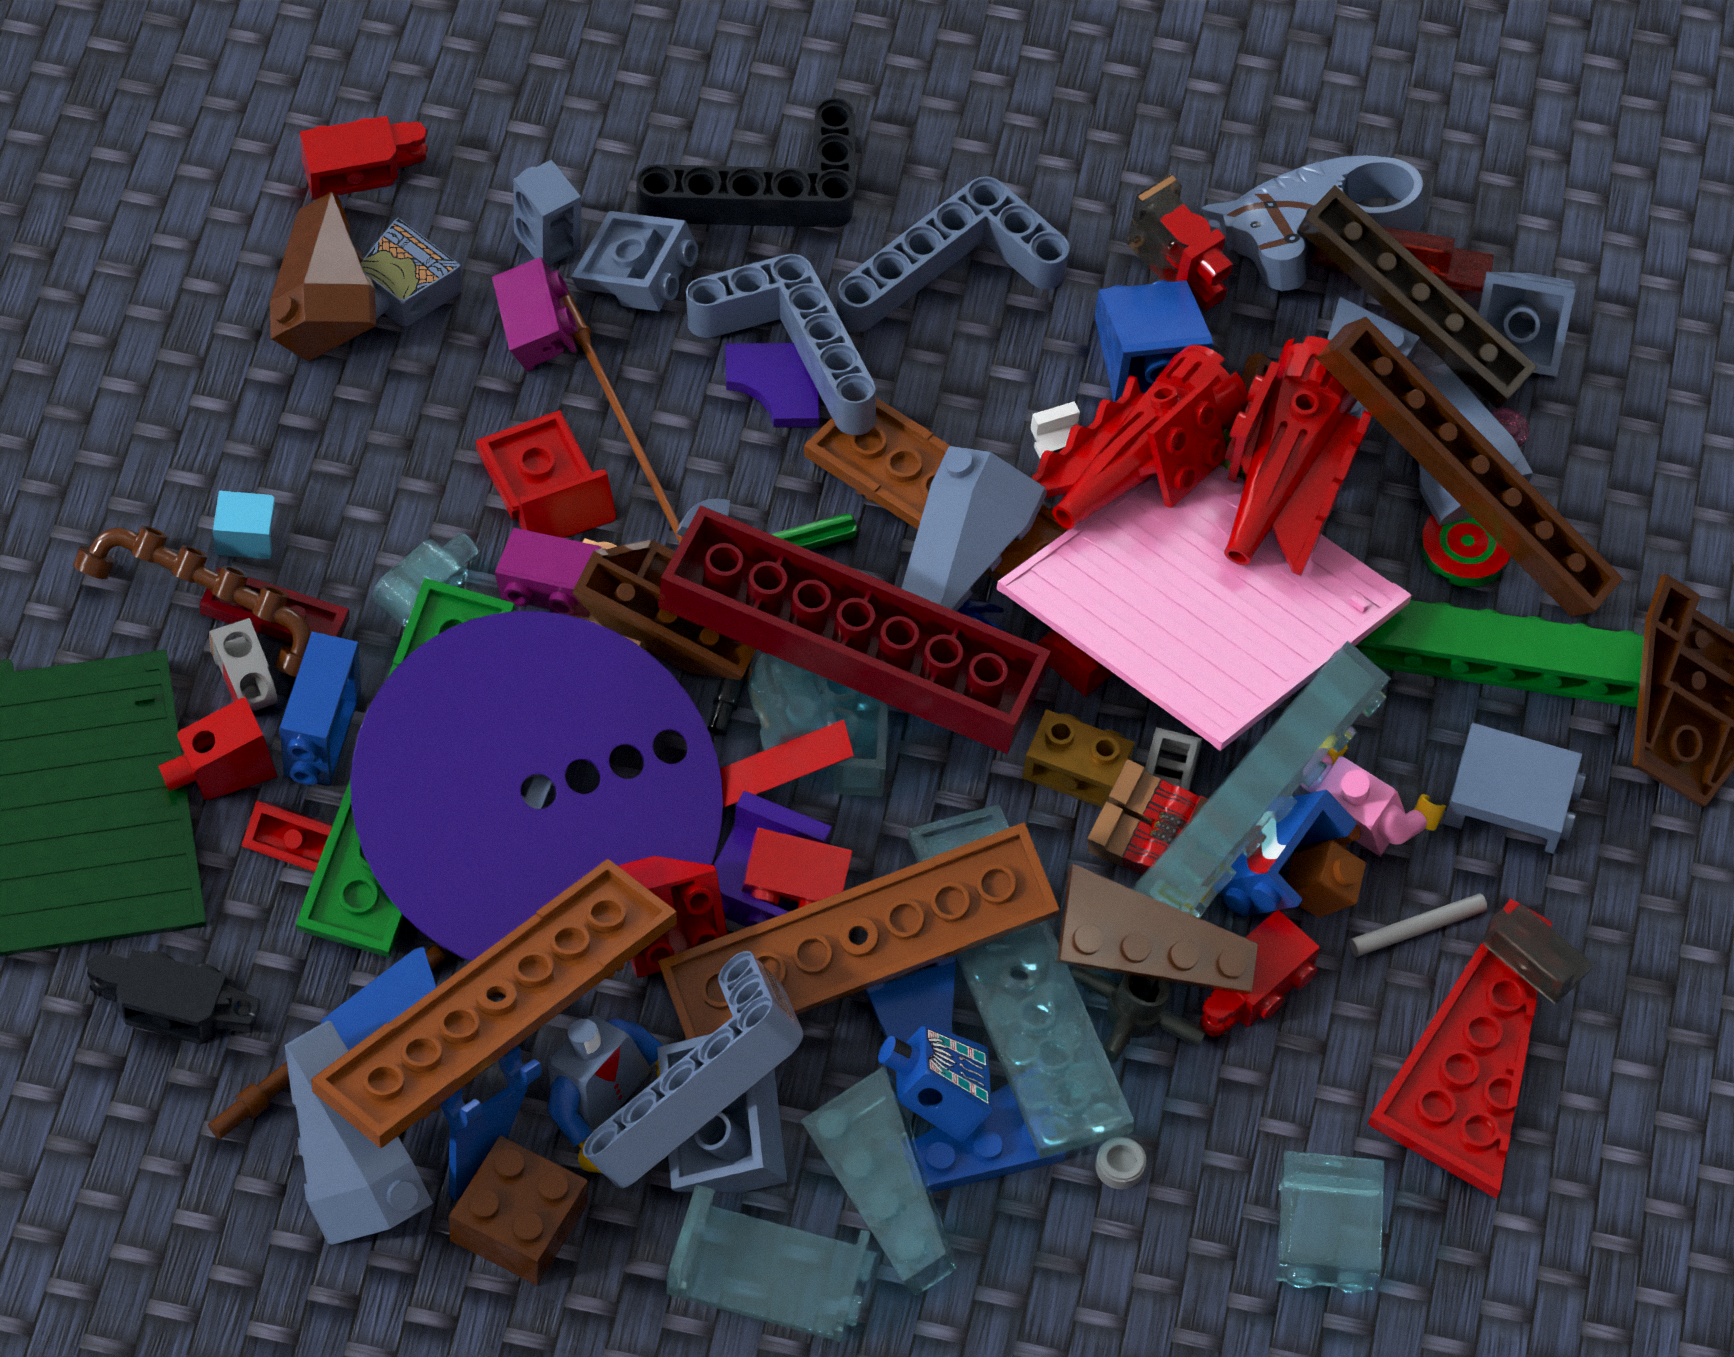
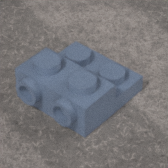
(637, 259)

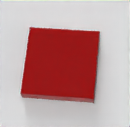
(531, 458)

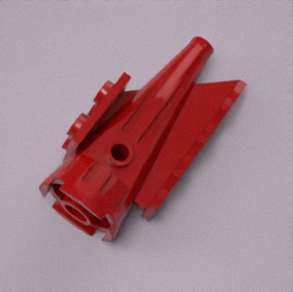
(1165, 431)
(1294, 452)

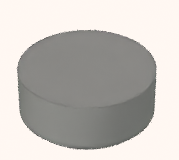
(1120, 1163)

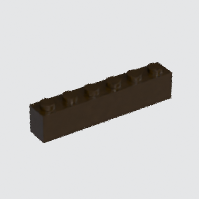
(1416, 297)

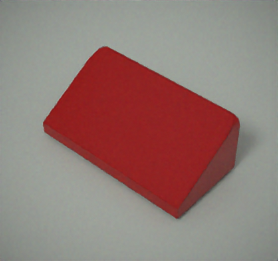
(569, 506)
(286, 834)

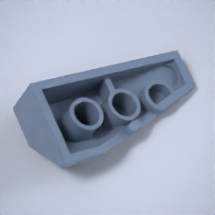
(1440, 502)
(967, 522)
(348, 1178)

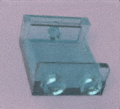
(1330, 1221)

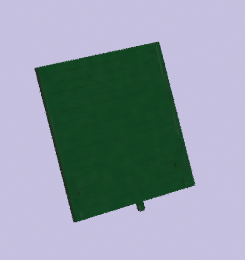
(84, 813)

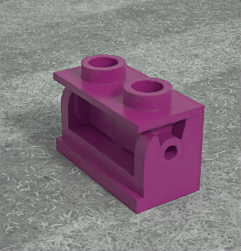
(534, 312)
(543, 571)

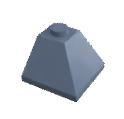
(1530, 314)

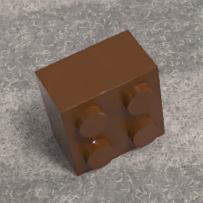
(518, 1210)

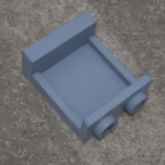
(1516, 784)

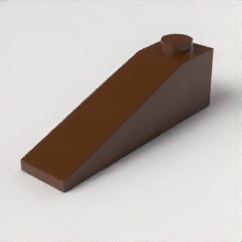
(321, 284)

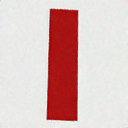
(786, 762)

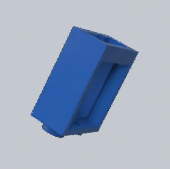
(320, 709)

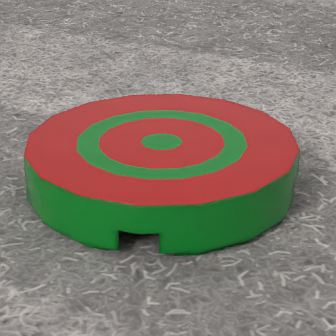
(1462, 552)

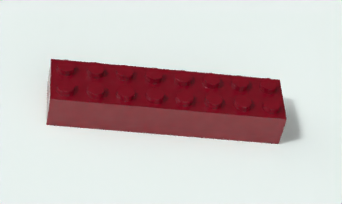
(853, 629)

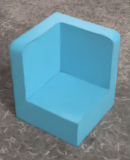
(243, 525)

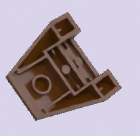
(1685, 696)

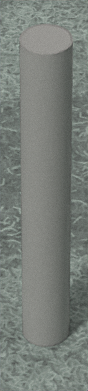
(1418, 925)

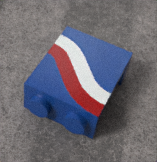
(1257, 883)

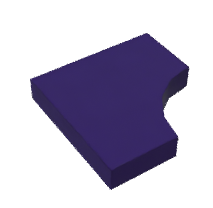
(776, 379)

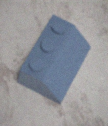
(738, 1146)

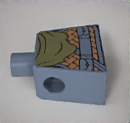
(410, 274)

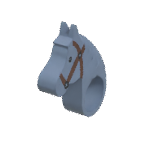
(1267, 217)

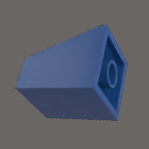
(1145, 329)
(383, 998)

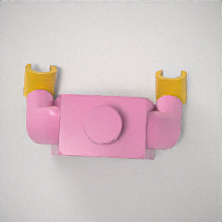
(1374, 804)

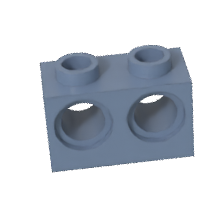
(547, 213)

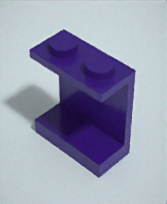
(733, 859)

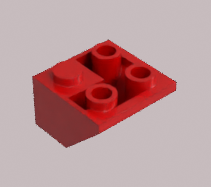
(695, 896)

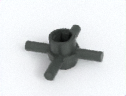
(1135, 1009)

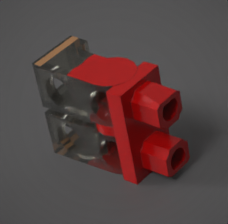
(1179, 242)

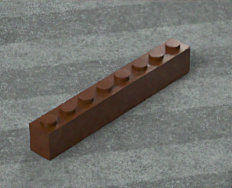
(1469, 467)

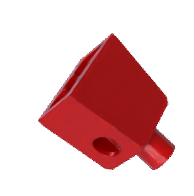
(221, 753)

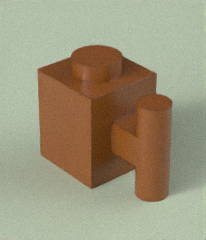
(1327, 875)

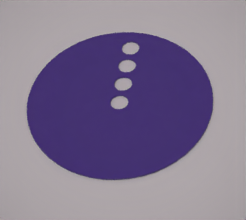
(481, 714)

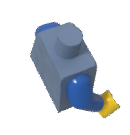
(596, 1075)

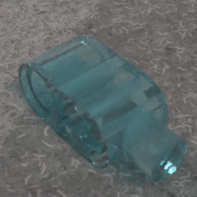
(445, 564)

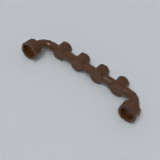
(190, 566)

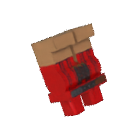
(1140, 818)

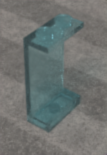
(768, 1269)

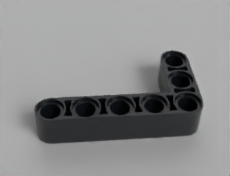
(763, 193)

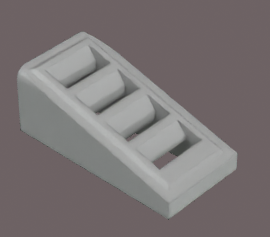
(1178, 744)

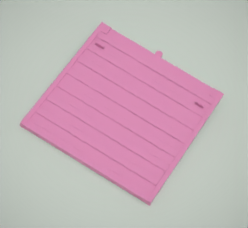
(1186, 624)

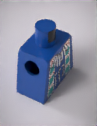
(941, 1078)

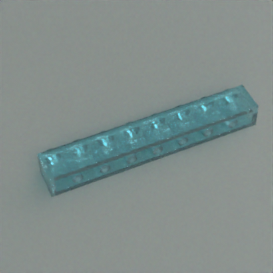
(1265, 781)

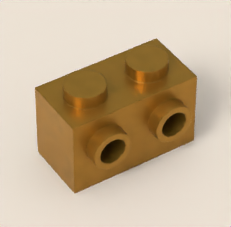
(1076, 758)

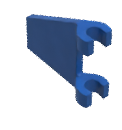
(915, 1001)
(478, 1125)

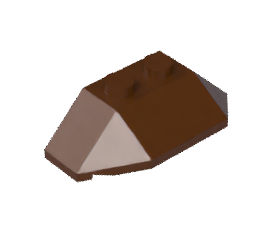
(623, 595)

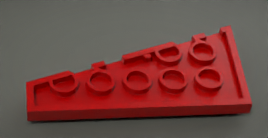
(1466, 1074)

